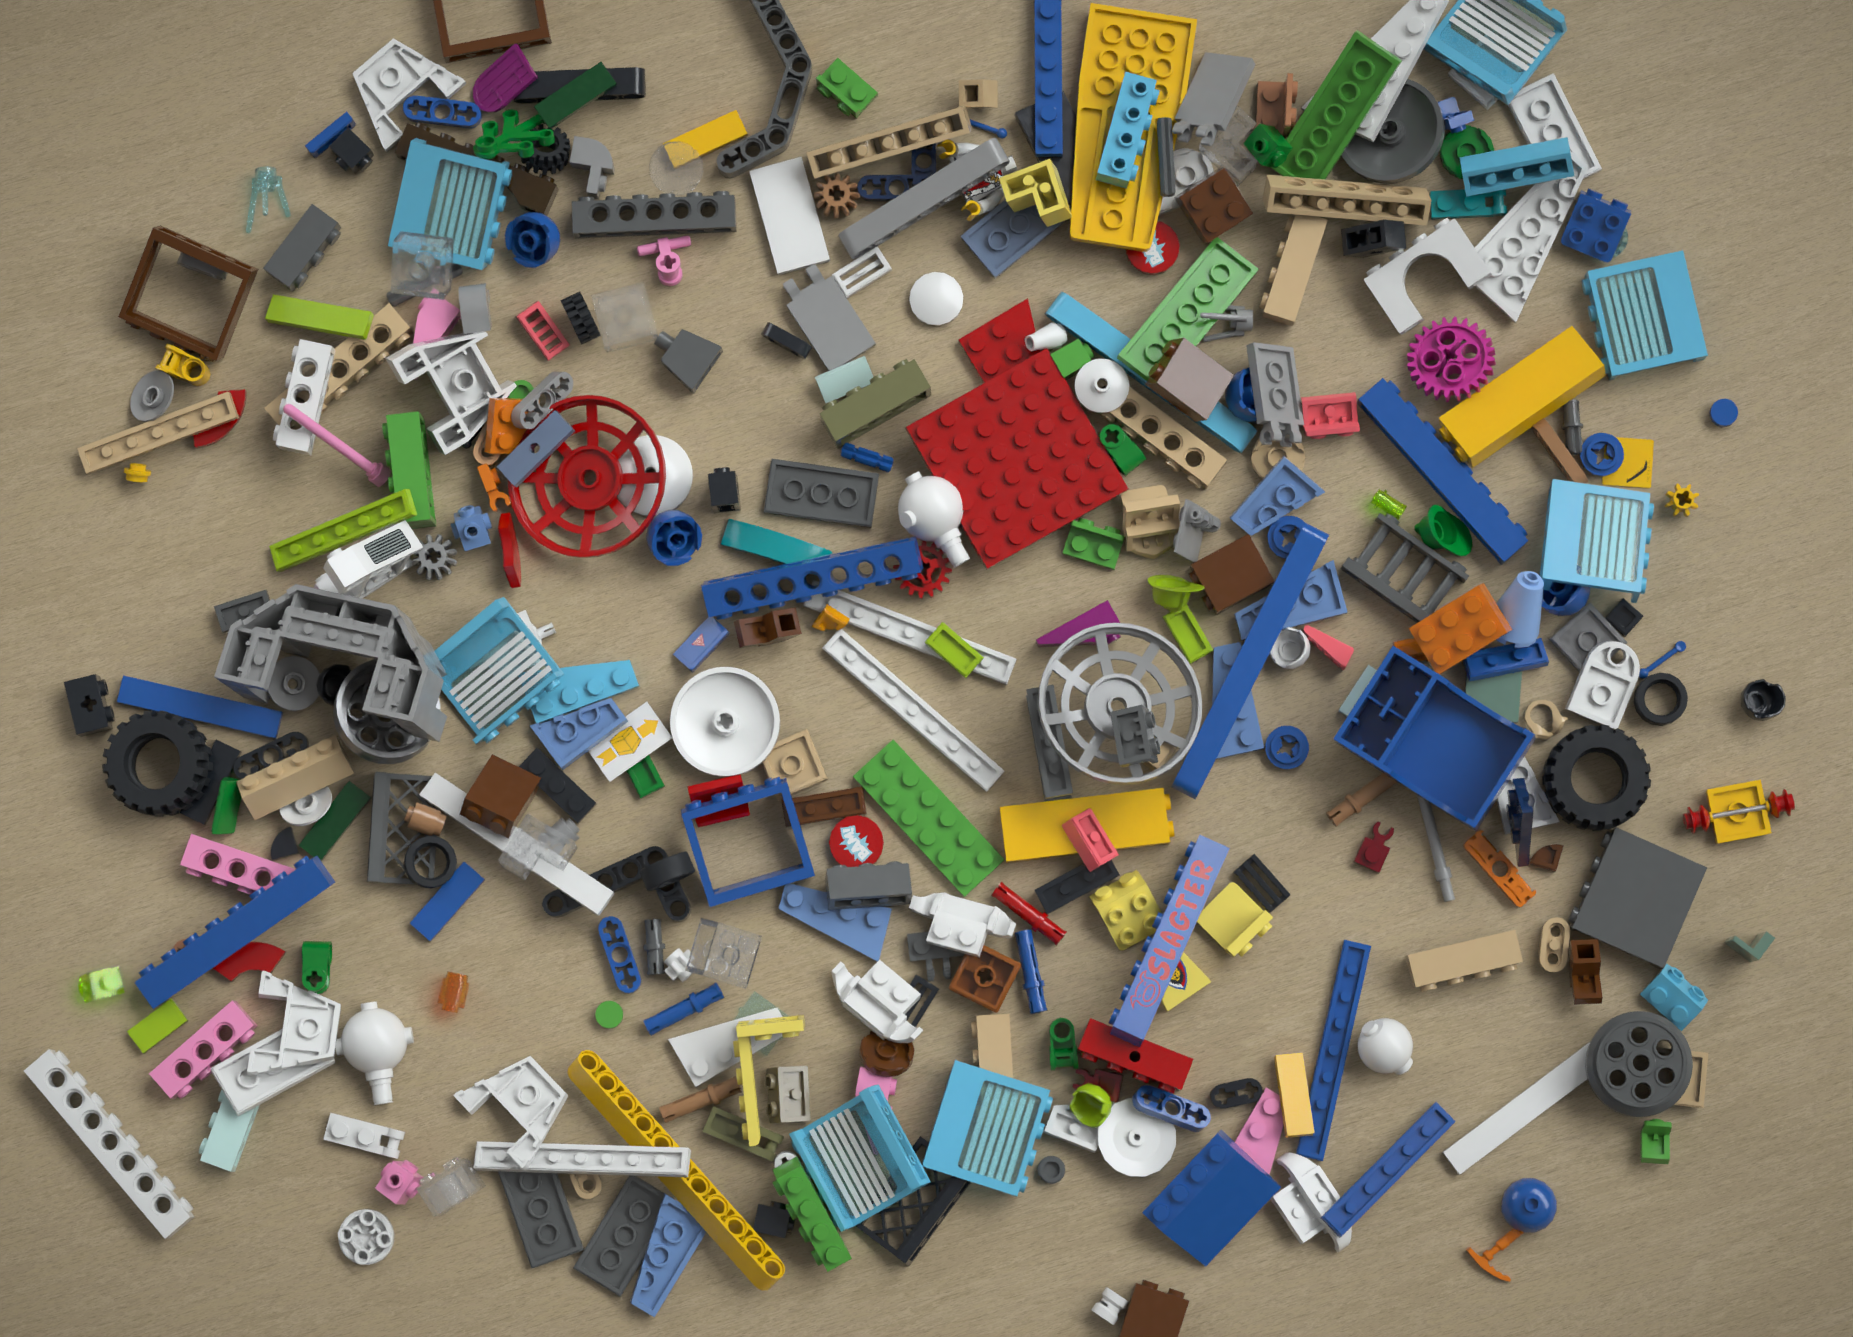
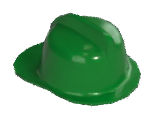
(1444, 531)

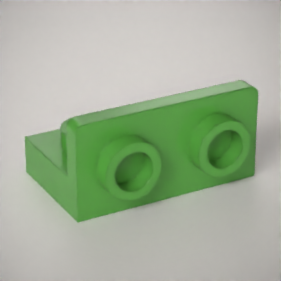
(846, 88)
(1093, 543)

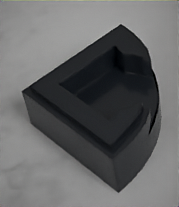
(284, 845)

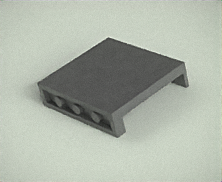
(1637, 897)

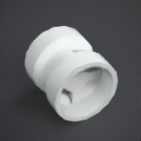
(1110, 1305)

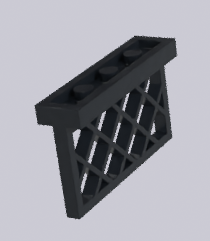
(928, 1221)

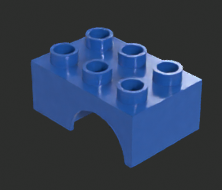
(1434, 738)

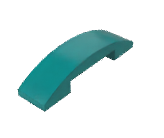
(769, 543)

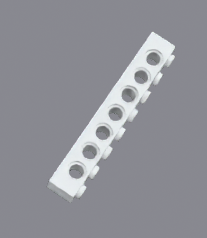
(41, 1074)

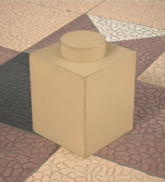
(978, 93)

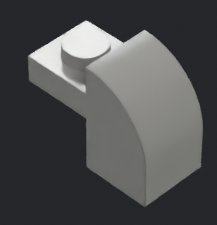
(595, 157)
(475, 308)

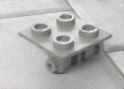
(1193, 523)

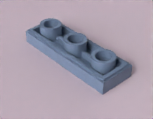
(524, 460)

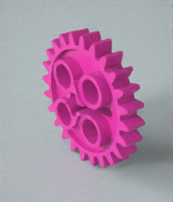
(1471, 370)

